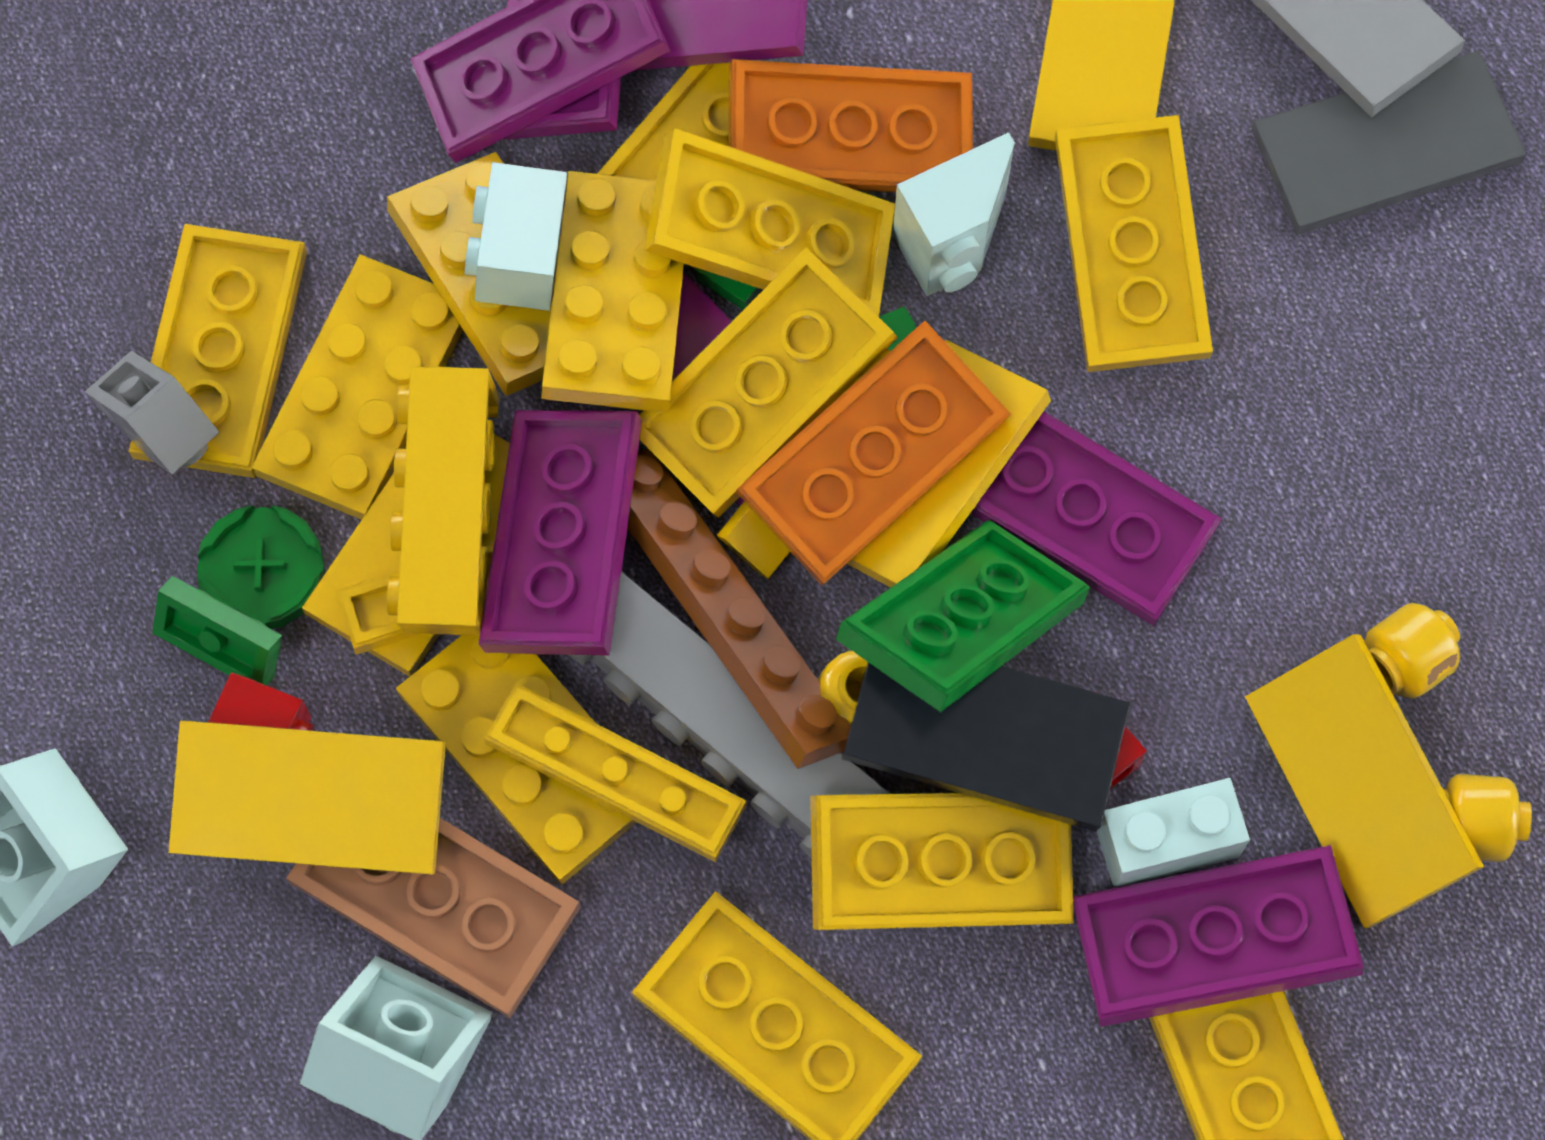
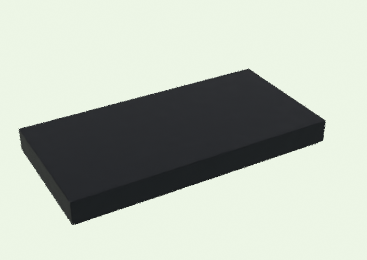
(1002, 742)

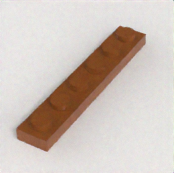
(732, 617)

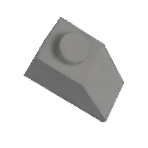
(153, 412)

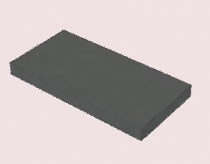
(1342, 163)

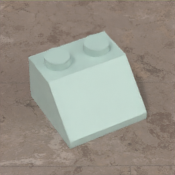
(951, 214)
(51, 844)
(394, 1048)

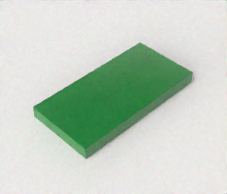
(962, 614)

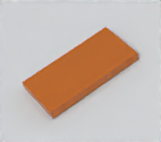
(850, 121)
(873, 453)

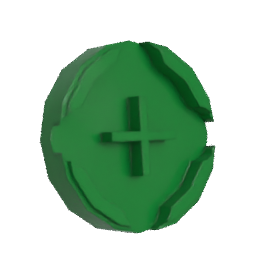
(261, 563)

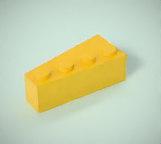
(443, 500)

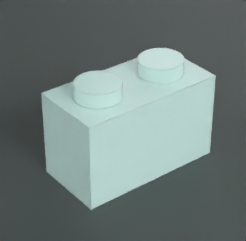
(518, 237)
(1173, 833)

